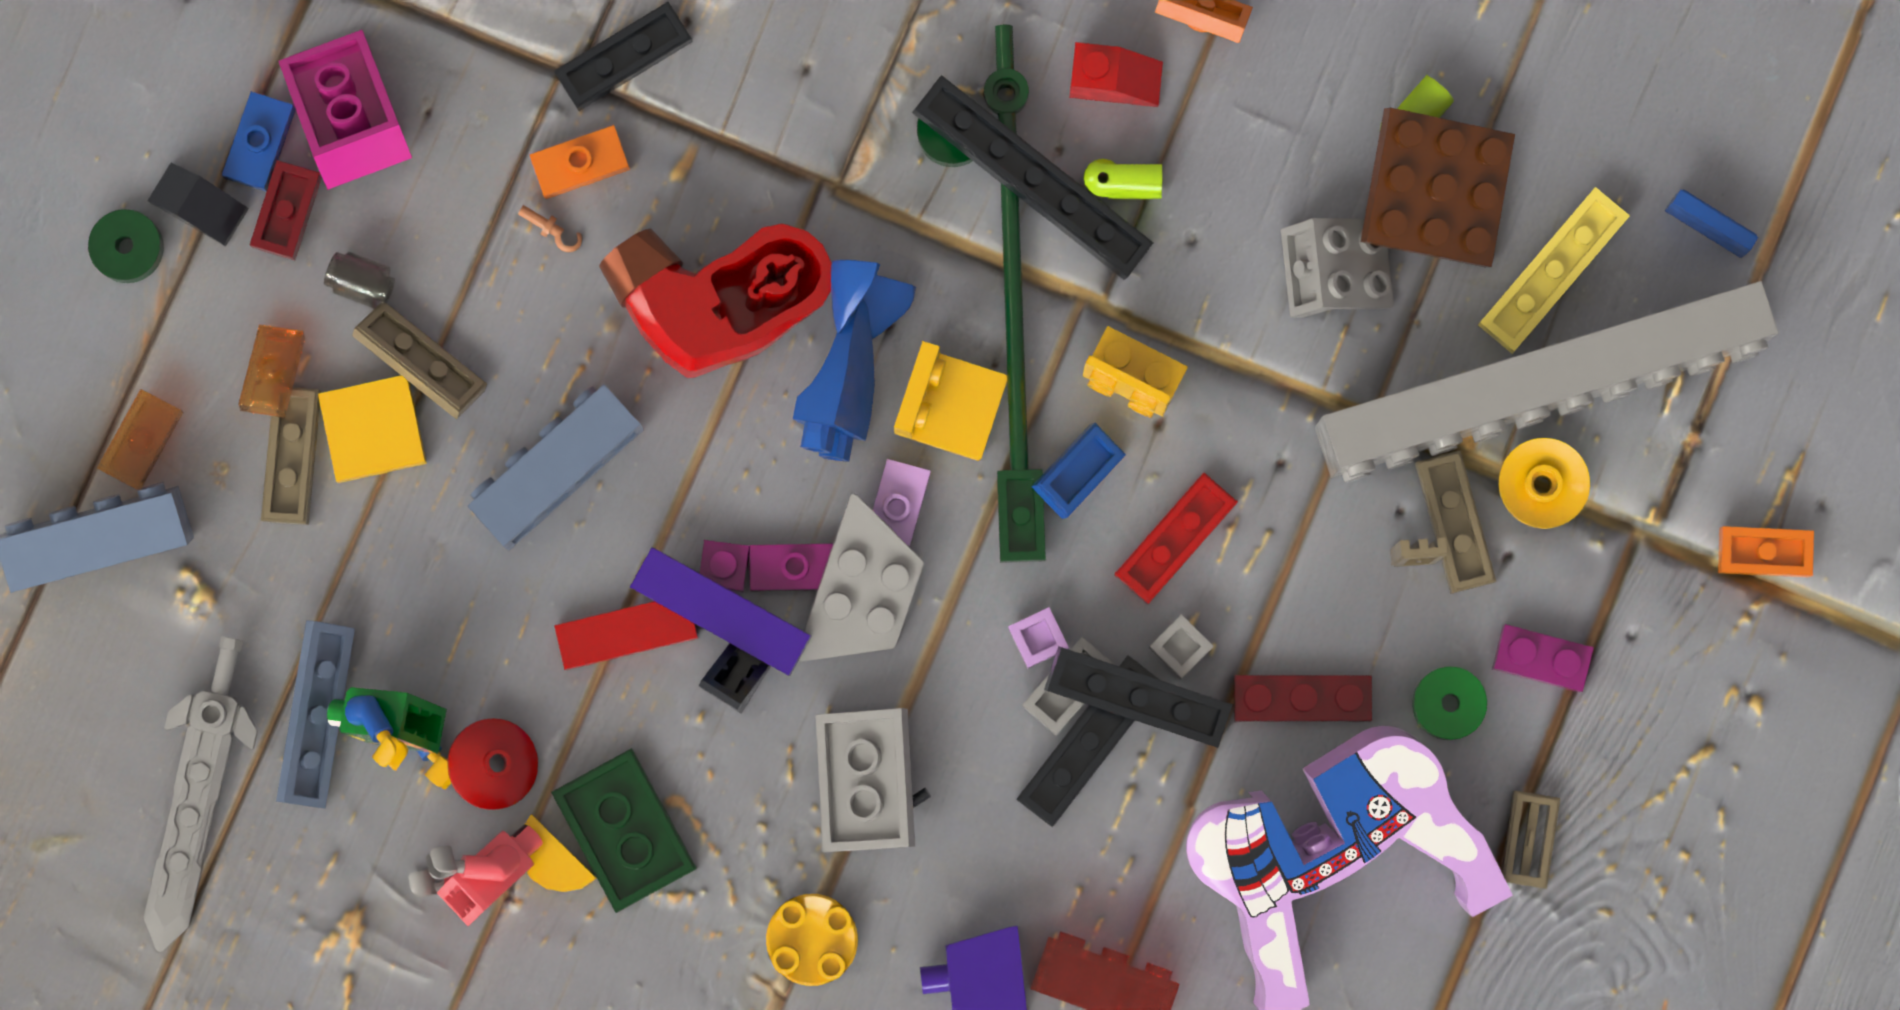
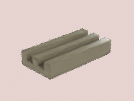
(1418, 553)
(1547, 843)

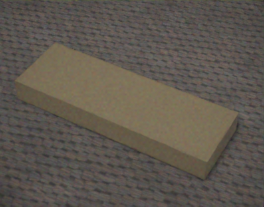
(419, 360)
(291, 460)
(1457, 519)

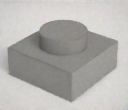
(1181, 646)

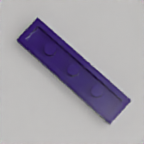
(721, 611)

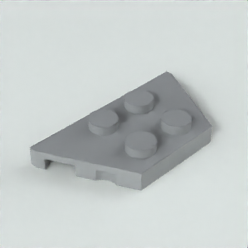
(862, 587)

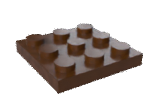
(1437, 187)

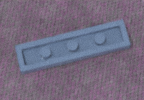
(310, 736)

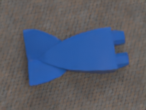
(842, 393)

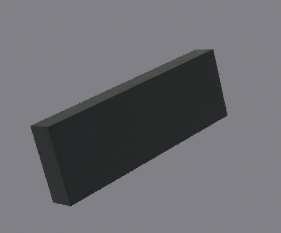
(623, 56)

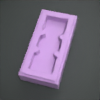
(901, 497)

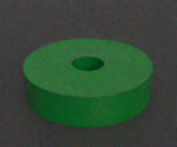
(1469, 696)

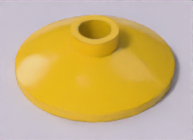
(1563, 470)

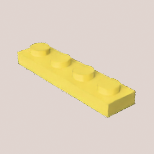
(1553, 270)

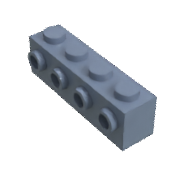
(555, 466)
(94, 538)

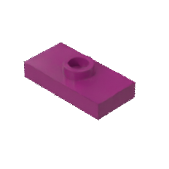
(787, 566)

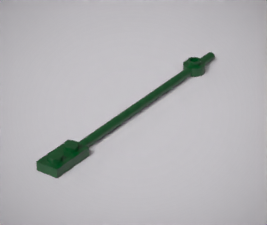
(1018, 503)

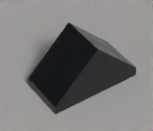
(198, 203)
(734, 677)

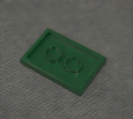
(624, 830)

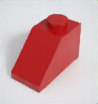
(1115, 75)

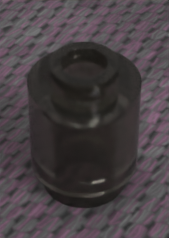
(359, 279)

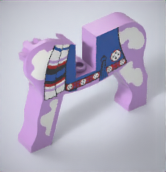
(1372, 794)

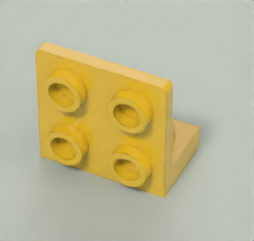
(1133, 372)
(950, 403)

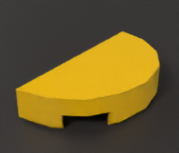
(554, 864)

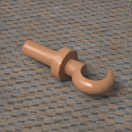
(549, 227)

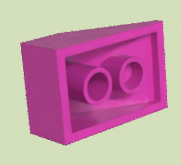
(344, 109)

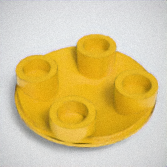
(811, 939)

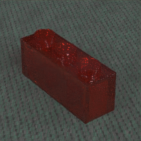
(1100, 980)

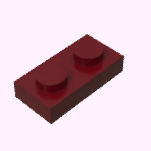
(286, 210)

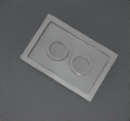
(865, 780)

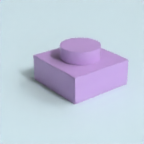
(1037, 637)

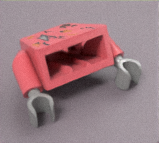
(477, 878)

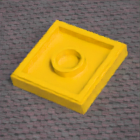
(372, 428)

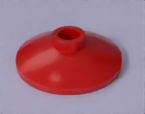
(470, 766)

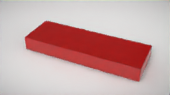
(1175, 538)
(621, 634)

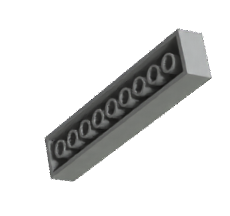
(1546, 380)

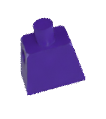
(980, 973)

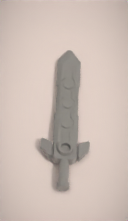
(196, 791)

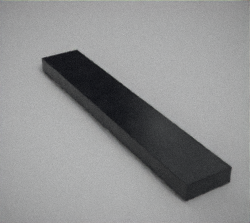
(1032, 177)

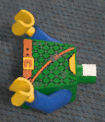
(396, 724)

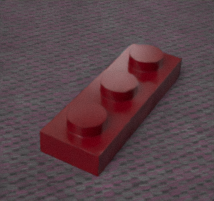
(1302, 698)

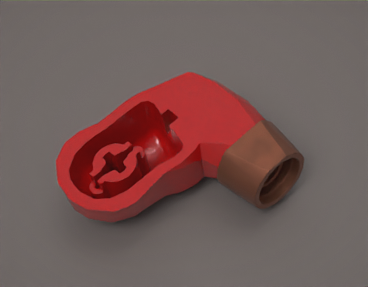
(729, 305)

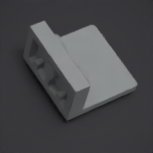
(1333, 268)

